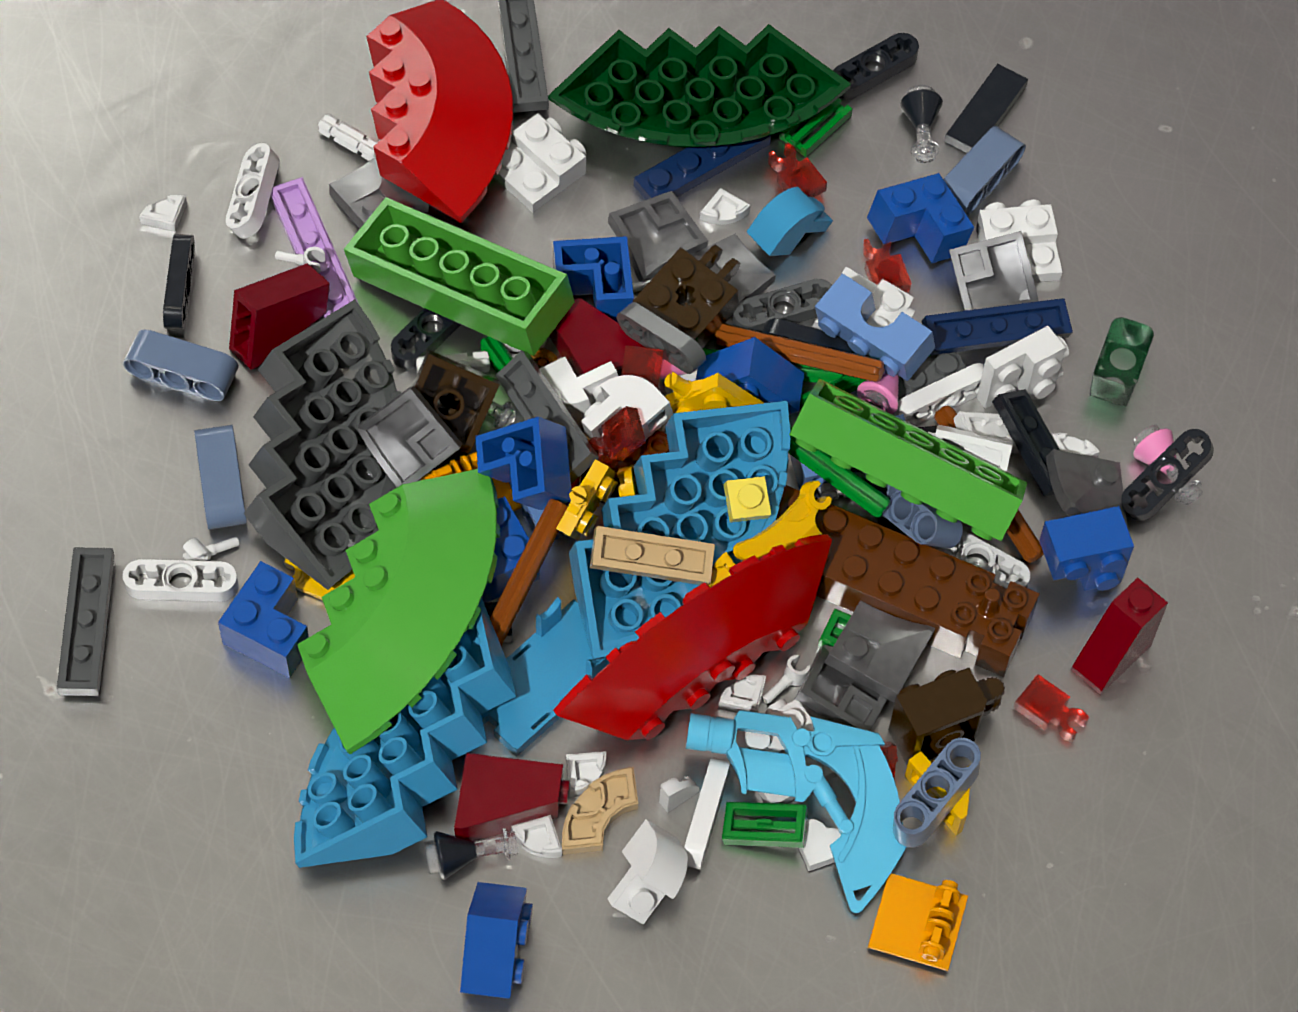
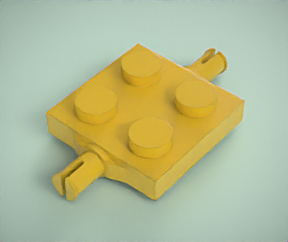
(705, 393)
(585, 499)

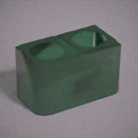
(1127, 335)

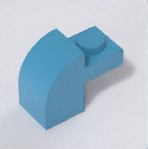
(786, 221)

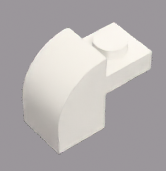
(577, 392)
(631, 392)
(655, 871)

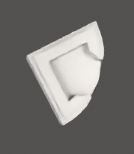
(724, 209)
(165, 213)
(1075, 445)
(743, 694)
(583, 770)
(675, 792)
(538, 837)

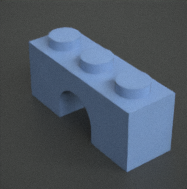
(899, 345)

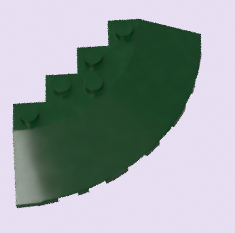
(699, 93)

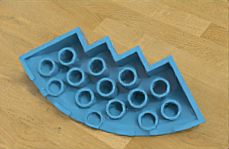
(682, 499)
(375, 796)

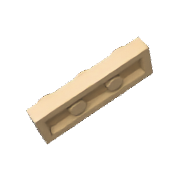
(652, 555)

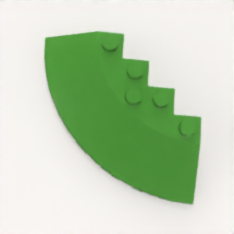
(406, 604)

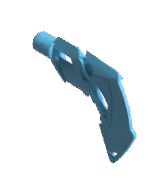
(867, 843)

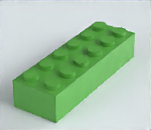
(460, 276)
(908, 460)

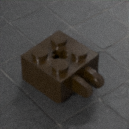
(693, 281)
(471, 387)
(941, 711)

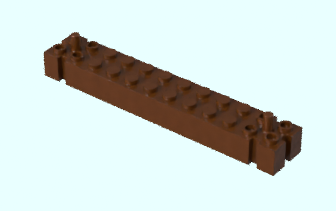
(907, 580)

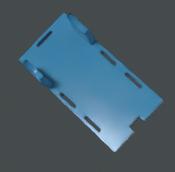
(542, 675)

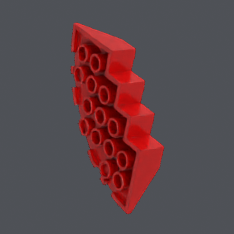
(439, 106)
(702, 643)

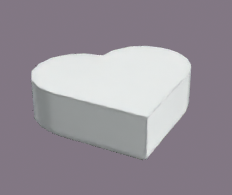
(817, 844)

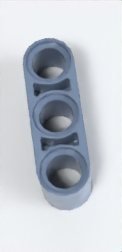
(984, 168)
(180, 365)
(220, 477)
(920, 521)
(940, 774)

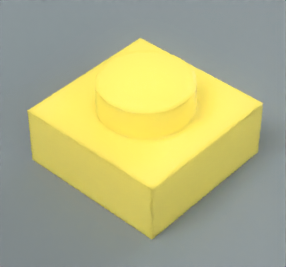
(747, 499)

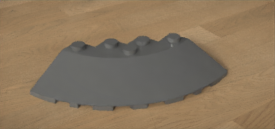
(316, 461)

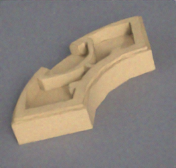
(597, 809)

